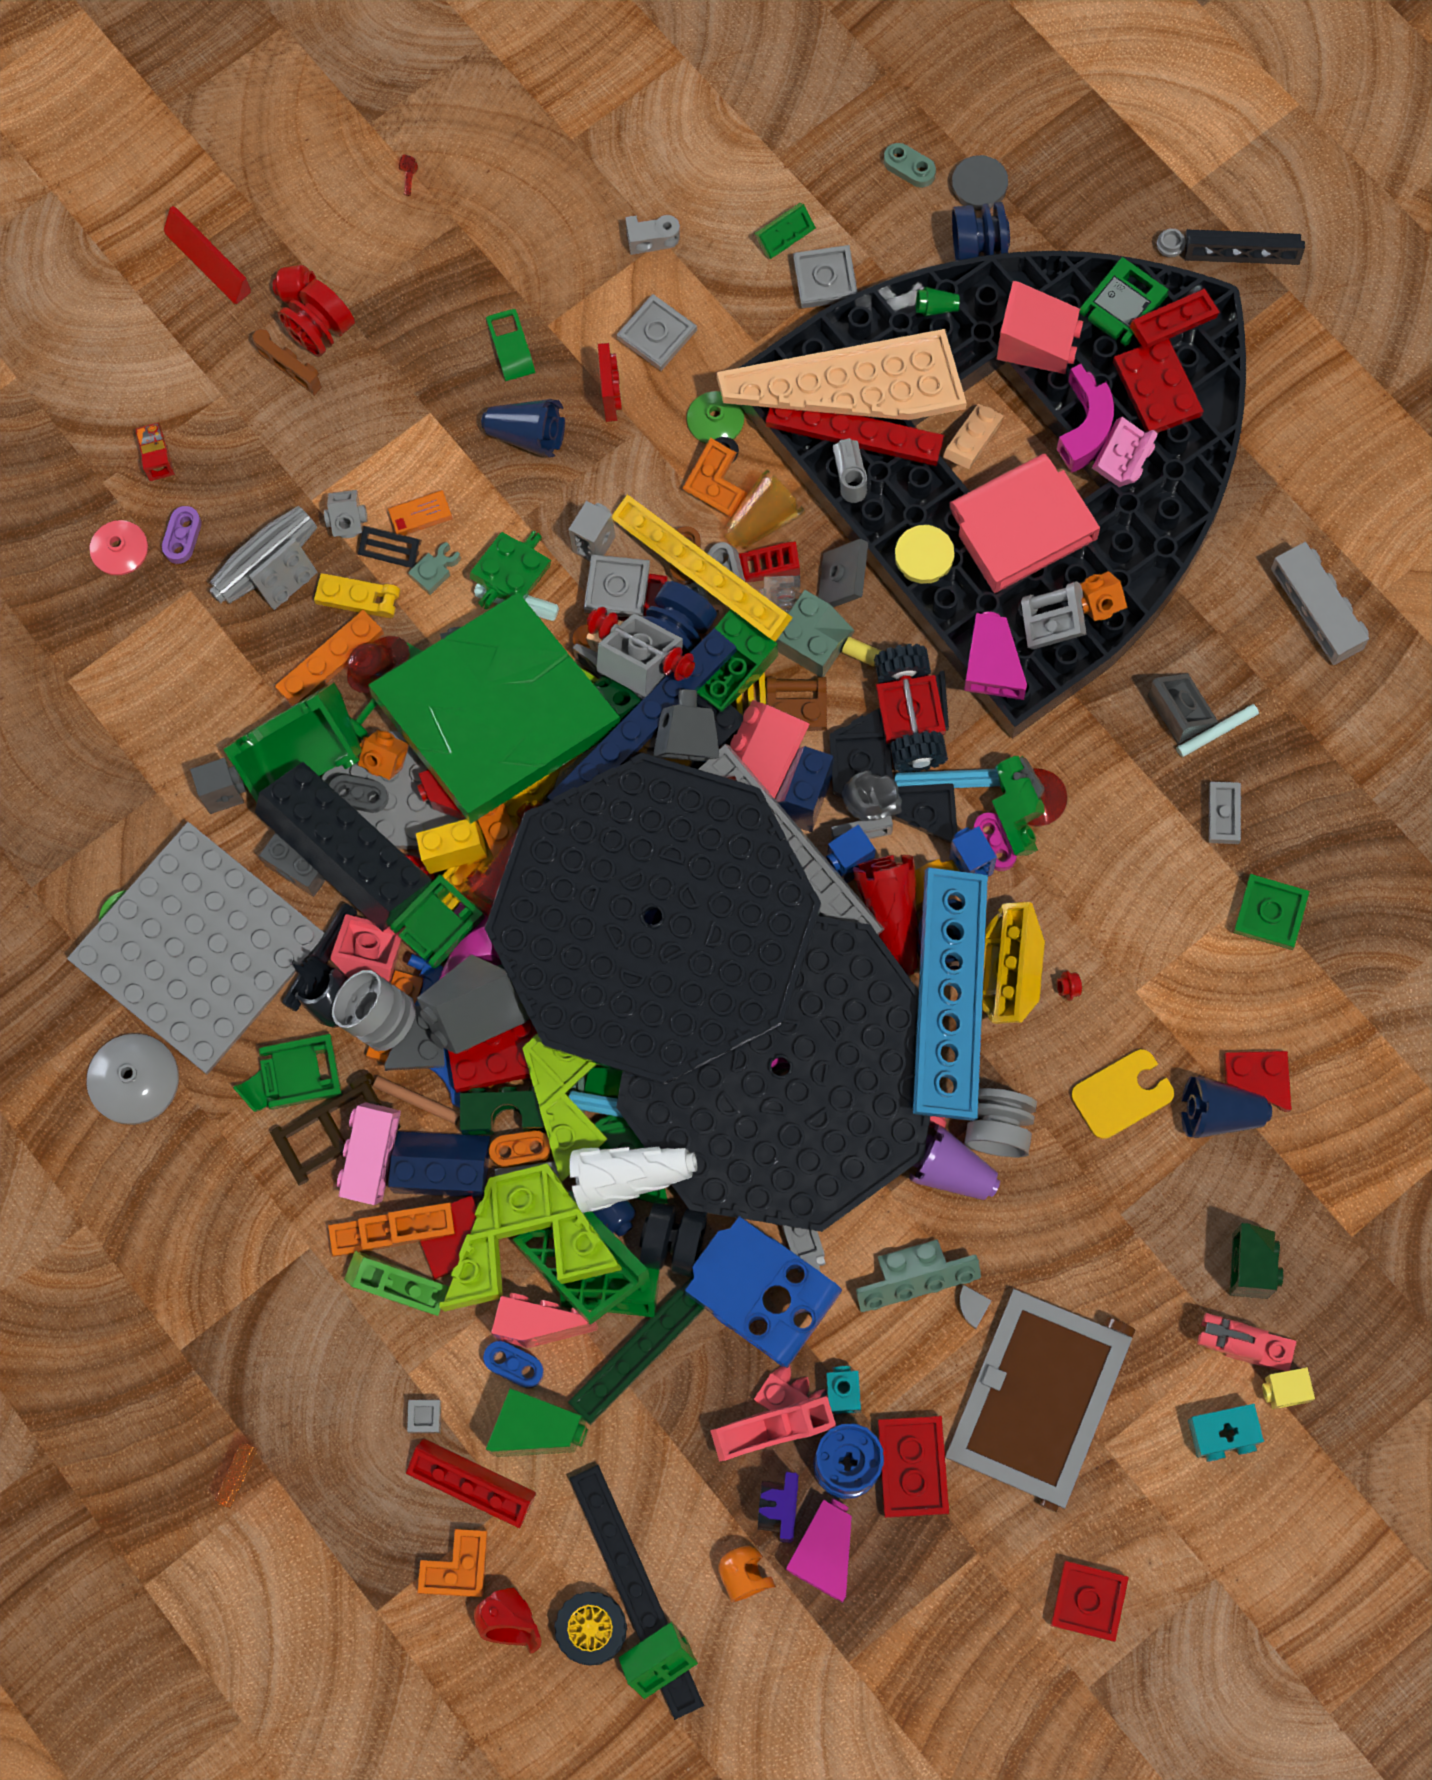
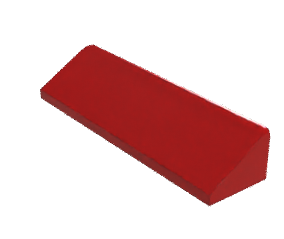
(206, 256)
(470, 1483)

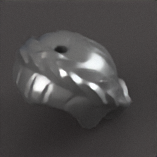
(871, 796)

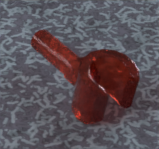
(410, 166)

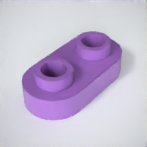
(181, 536)

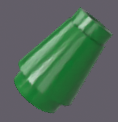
(936, 302)

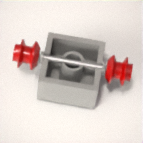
(637, 651)

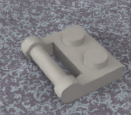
(1056, 624)

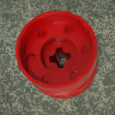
(321, 313)

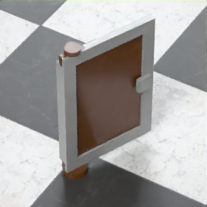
(1040, 1398)

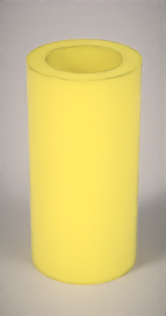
(860, 651)

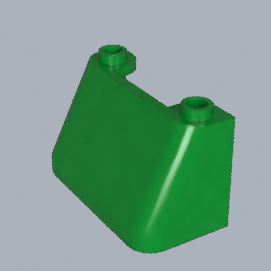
(308, 732)

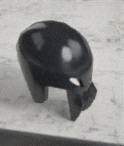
(321, 998)

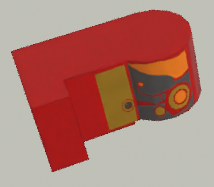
(154, 452)

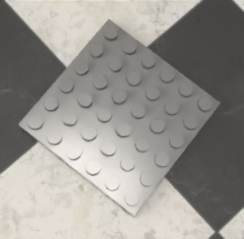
(196, 947)

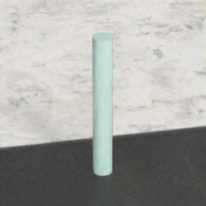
(1217, 730)

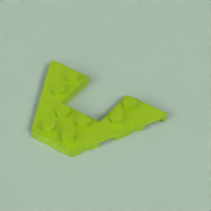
(564, 1122)
(519, 1205)

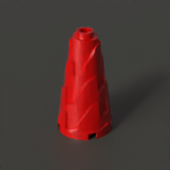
(891, 897)

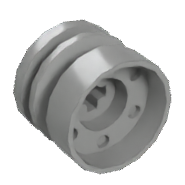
(373, 1010)
(999, 1129)

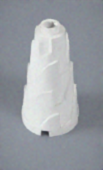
(625, 1173)

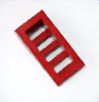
(779, 550)

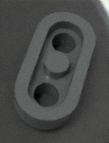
(360, 792)

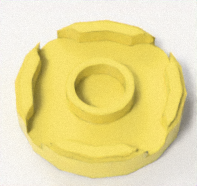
(924, 554)

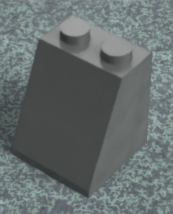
(471, 1005)

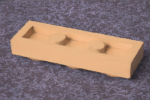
(973, 436)

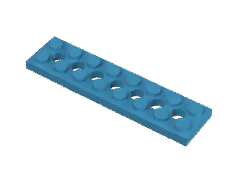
(933, 1004)

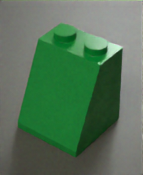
(535, 1428)

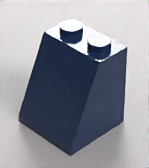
(806, 786)

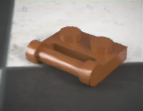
(809, 710)

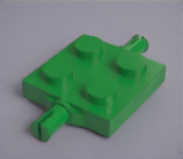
(509, 568)

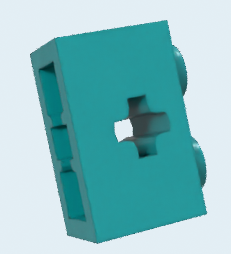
(1241, 1420)

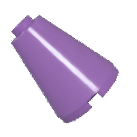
(954, 1168)

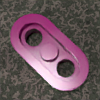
(997, 840)

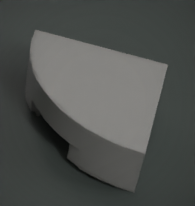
(973, 1306)

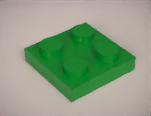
(1271, 912)

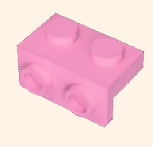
(1124, 453)

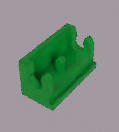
(657, 1660)

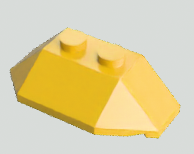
(1012, 963)

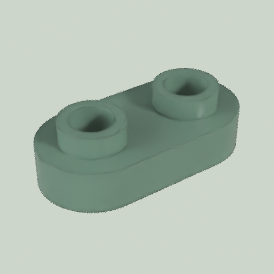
(907, 165)

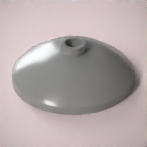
(142, 1095)

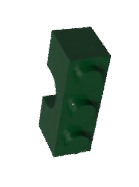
(481, 1109)

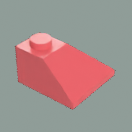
(366, 947)

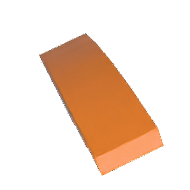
(391, 1229)

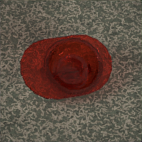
(374, 660)

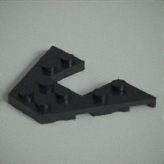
(864, 748)

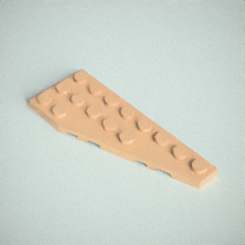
(879, 379)

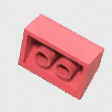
(768, 743)

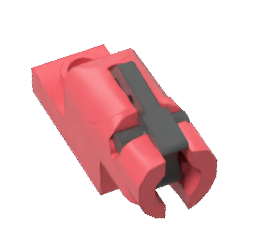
(1247, 1343)

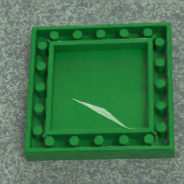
(494, 707)

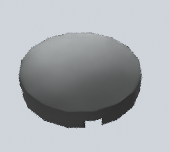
(980, 181)

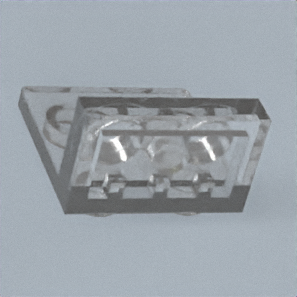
(782, 590)

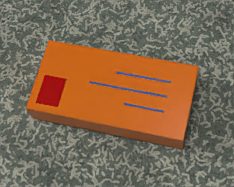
(420, 513)

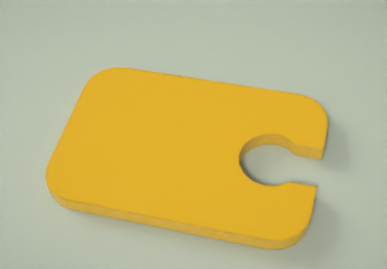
(1114, 1098)

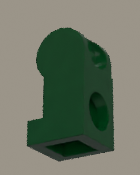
(618, 696)

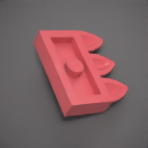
(777, 1392)

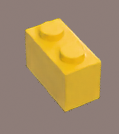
(451, 845)

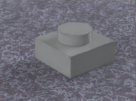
(424, 1416)

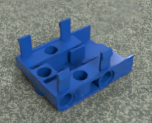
(736, 1274)

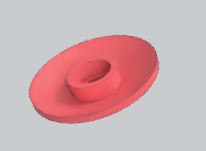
(126, 556)

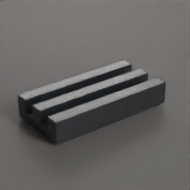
(413, 552)

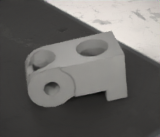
(652, 234)

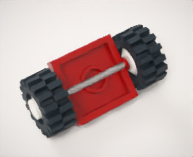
(910, 708)

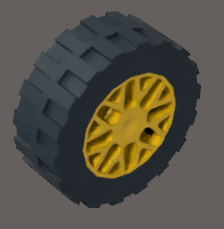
(590, 1628)

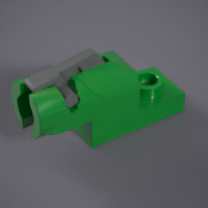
(1019, 803)

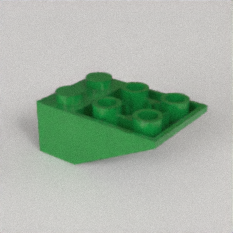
(745, 667)

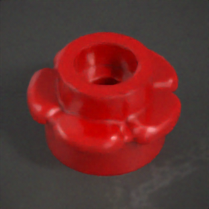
(1069, 985)

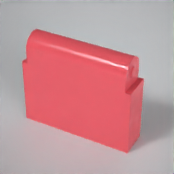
(1023, 522)

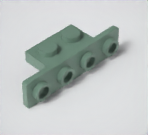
(914, 1274)

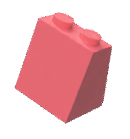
(1038, 330)

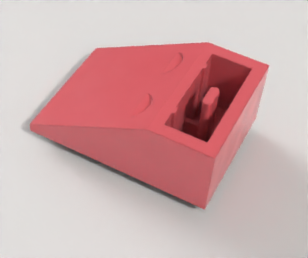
(533, 1325)

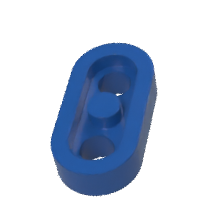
(514, 1364)

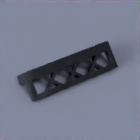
(1243, 247)

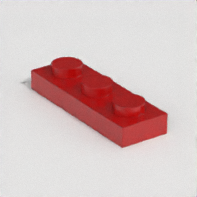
(1174, 319)

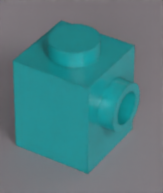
(843, 1390)

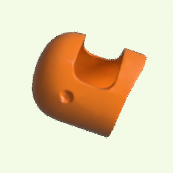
(741, 1573)

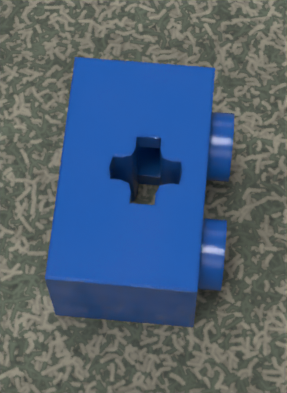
(850, 851)
(972, 852)

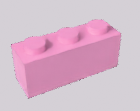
(368, 1153)

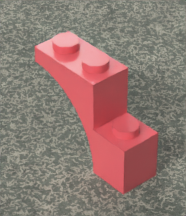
(773, 1428)

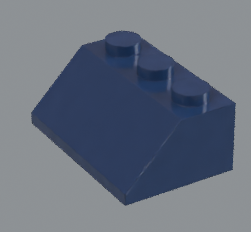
(439, 1164)

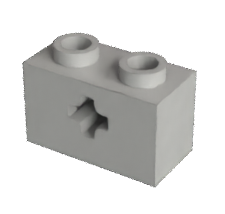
(592, 530)

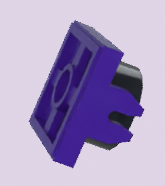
(778, 1506)

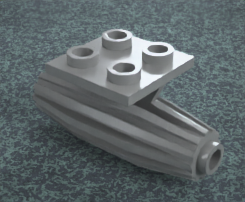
(269, 562)

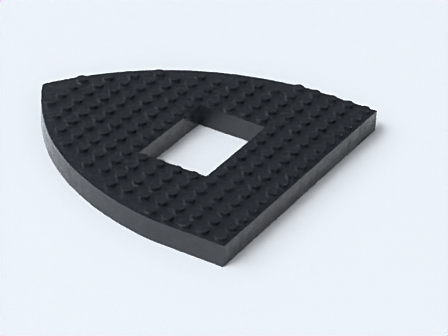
(1146, 527)

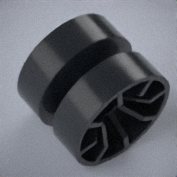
(663, 1235)

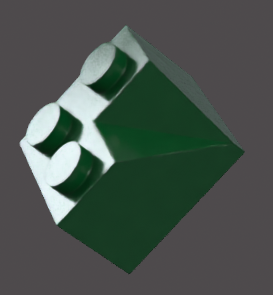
(1254, 1262)

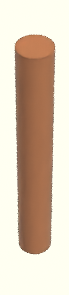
(416, 1100)

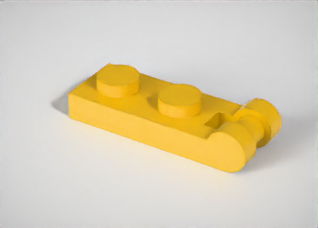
(356, 595)

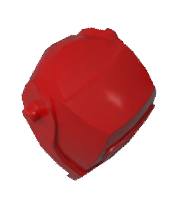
(507, 1620)

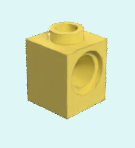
(1288, 1388)

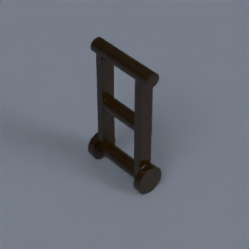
(359, 1087)

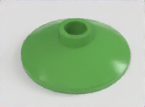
(705, 426)

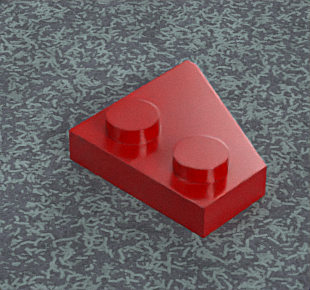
(1261, 1074)

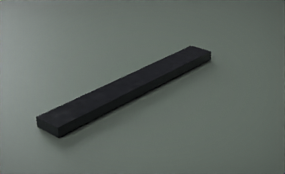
(630, 1577)

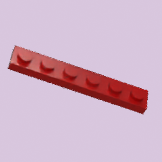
(870, 433)

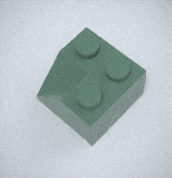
(814, 634)

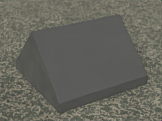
(1181, 706)

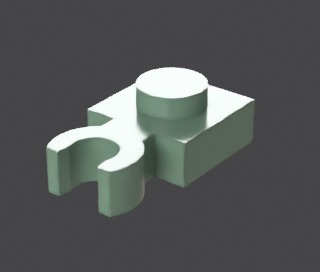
(431, 571)

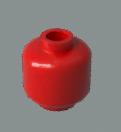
(291, 281)

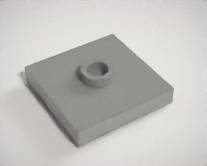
(824, 276)
(656, 332)
(617, 585)

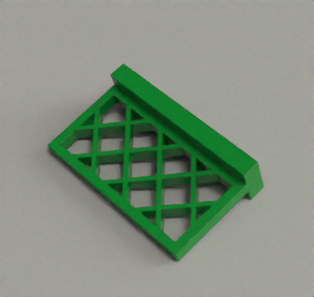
(632, 1270)

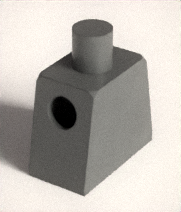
(687, 731)

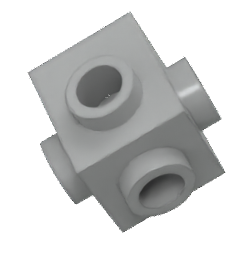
(345, 514)

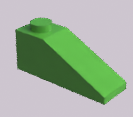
(395, 1283)

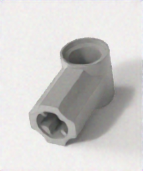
(850, 469)

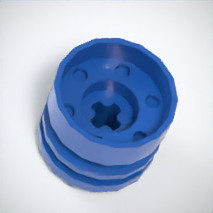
(864, 1452)

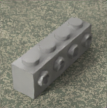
(1320, 603)

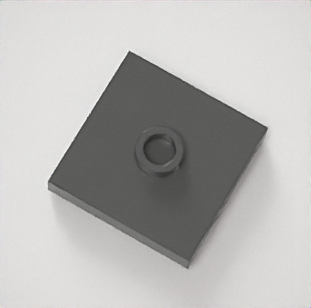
(843, 573)

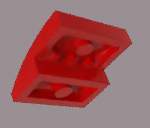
(443, 1252)

